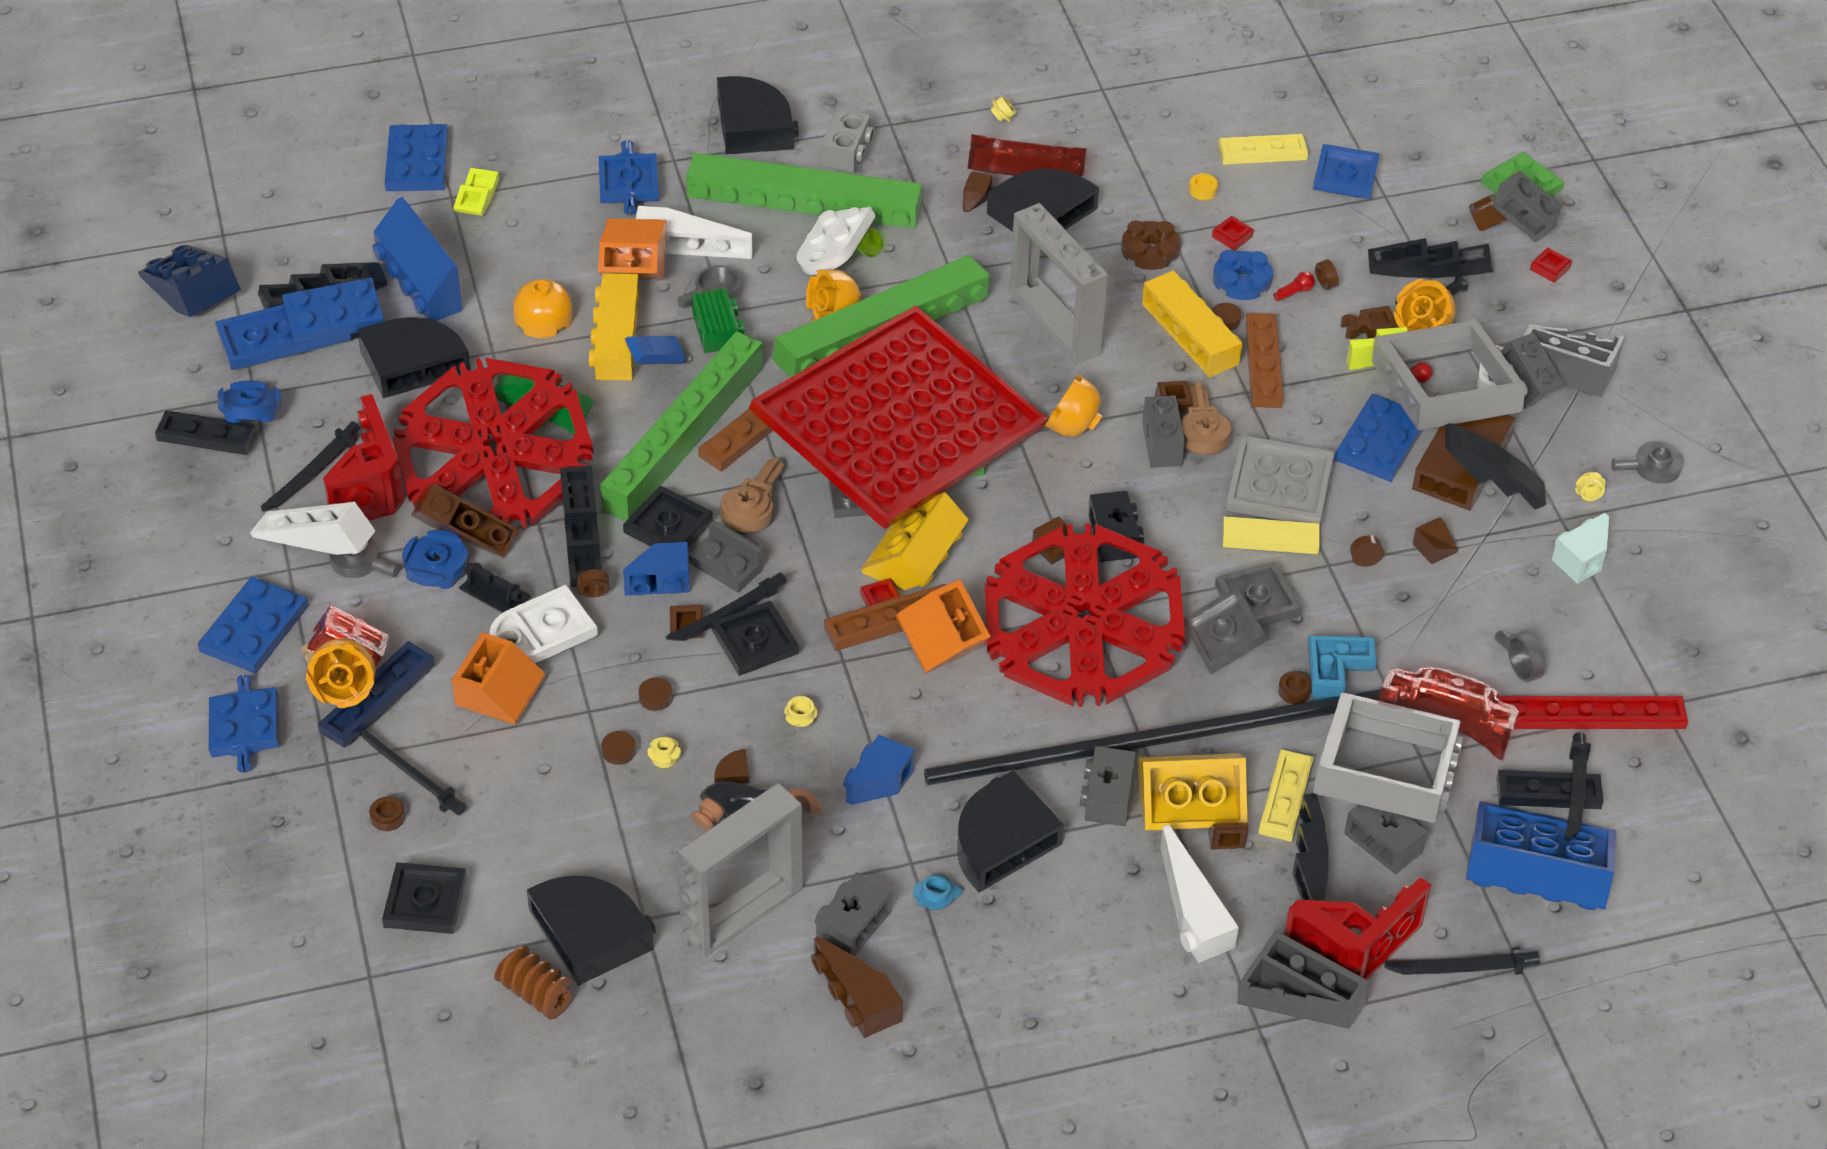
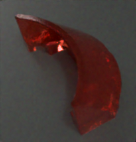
(1015, 157)
(1457, 698)

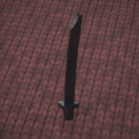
(342, 439)
(766, 588)
(1579, 754)
(445, 797)
(1506, 961)

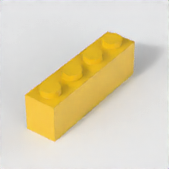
(615, 320)
(1191, 323)

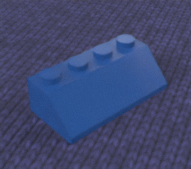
(417, 262)

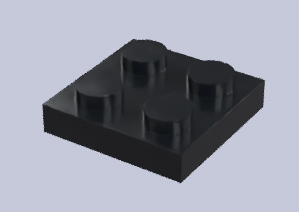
(667, 519)
(755, 637)
(424, 898)

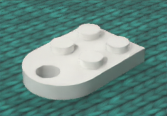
(834, 239)
(546, 624)

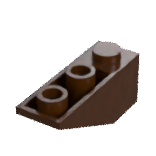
(473, 525)
(864, 991)

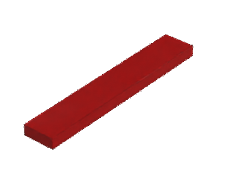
(1598, 712)

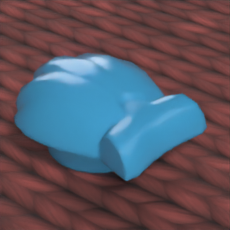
(936, 892)

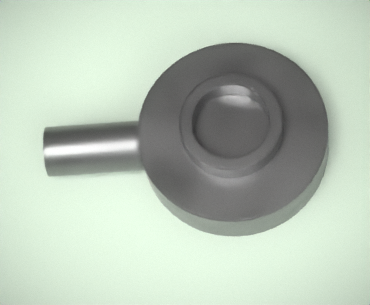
(713, 278)
(1654, 462)
(362, 563)
(1524, 654)

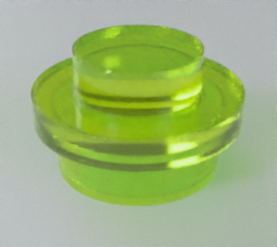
(870, 243)

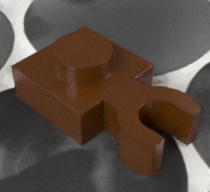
(1368, 322)

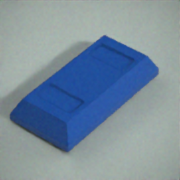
(655, 349)

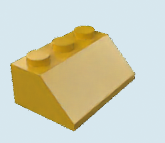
(917, 544)
(1192, 790)

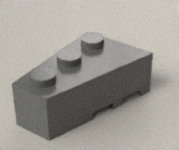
(1580, 360)
(1302, 984)

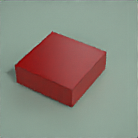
(1232, 233)
(1551, 265)
(878, 592)

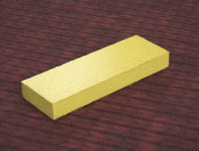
(1262, 149)
(1271, 535)
(1285, 795)

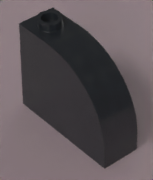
(754, 116)
(1060, 192)
(410, 353)
(1004, 831)
(590, 924)

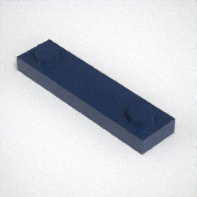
(391, 681)

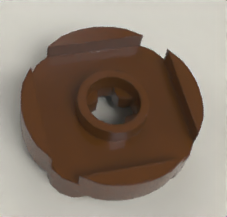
(1140, 234)

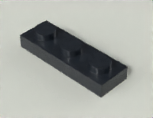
(205, 432)
(1545, 789)

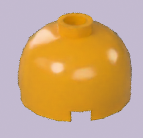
(831, 292)
(1424, 305)
(542, 308)
(1076, 409)
(341, 672)

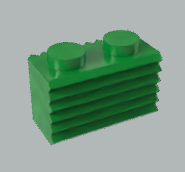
(715, 318)

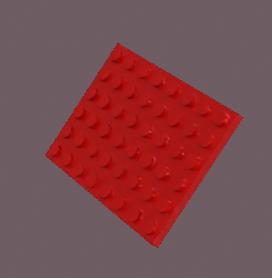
(898, 416)

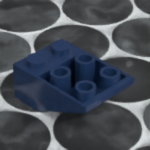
(191, 279)

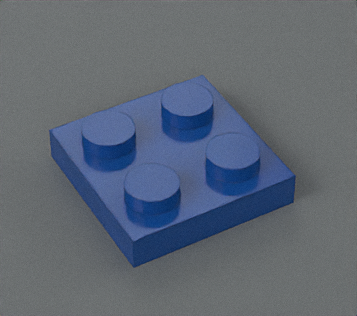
(1346, 171)

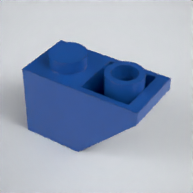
(658, 570)
(881, 771)

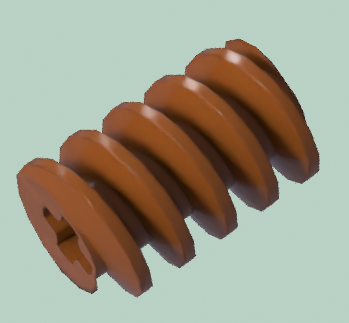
(535, 982)

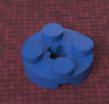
(1253, 264)
(249, 401)
(435, 573)

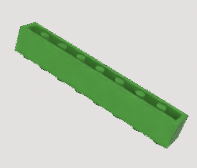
(801, 189)
(934, 292)
(682, 426)

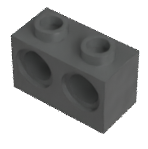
(1527, 206)

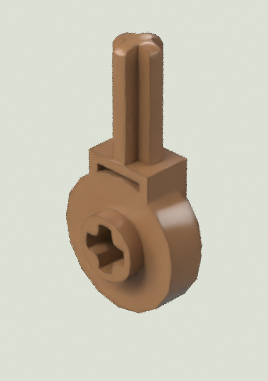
(1203, 427)
(751, 504)

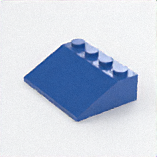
(1531, 856)

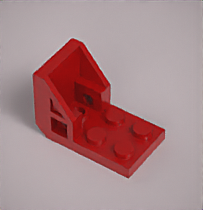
(368, 470)
(1327, 926)

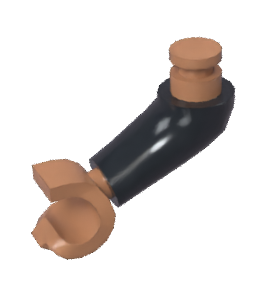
(727, 797)

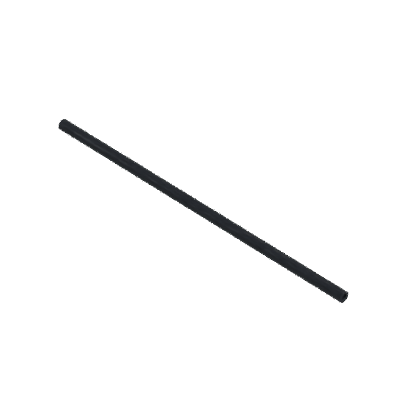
(1136, 739)

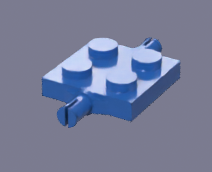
(628, 178)
(243, 722)

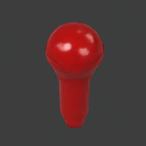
(1302, 283)
(1422, 372)

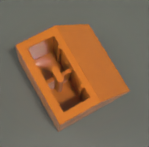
(633, 247)
(943, 626)
(496, 679)

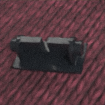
(492, 589)

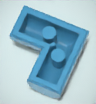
(1332, 656)

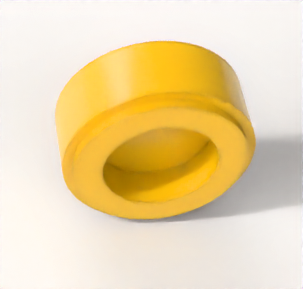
(1203, 186)

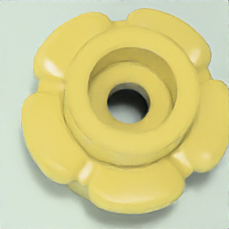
(1003, 109)
(1590, 486)
(800, 711)
(664, 752)

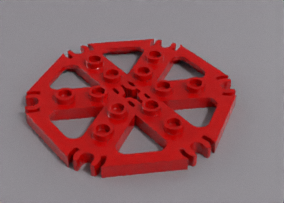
(515, 438)
(1085, 635)

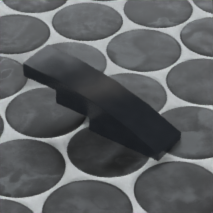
(1419, 260)
(329, 275)
(1489, 461)
(580, 521)
(1311, 862)

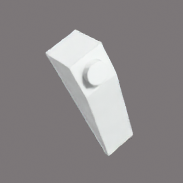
(699, 236)
(321, 528)
(1201, 916)

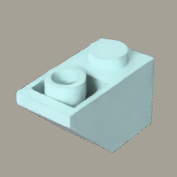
(1583, 549)

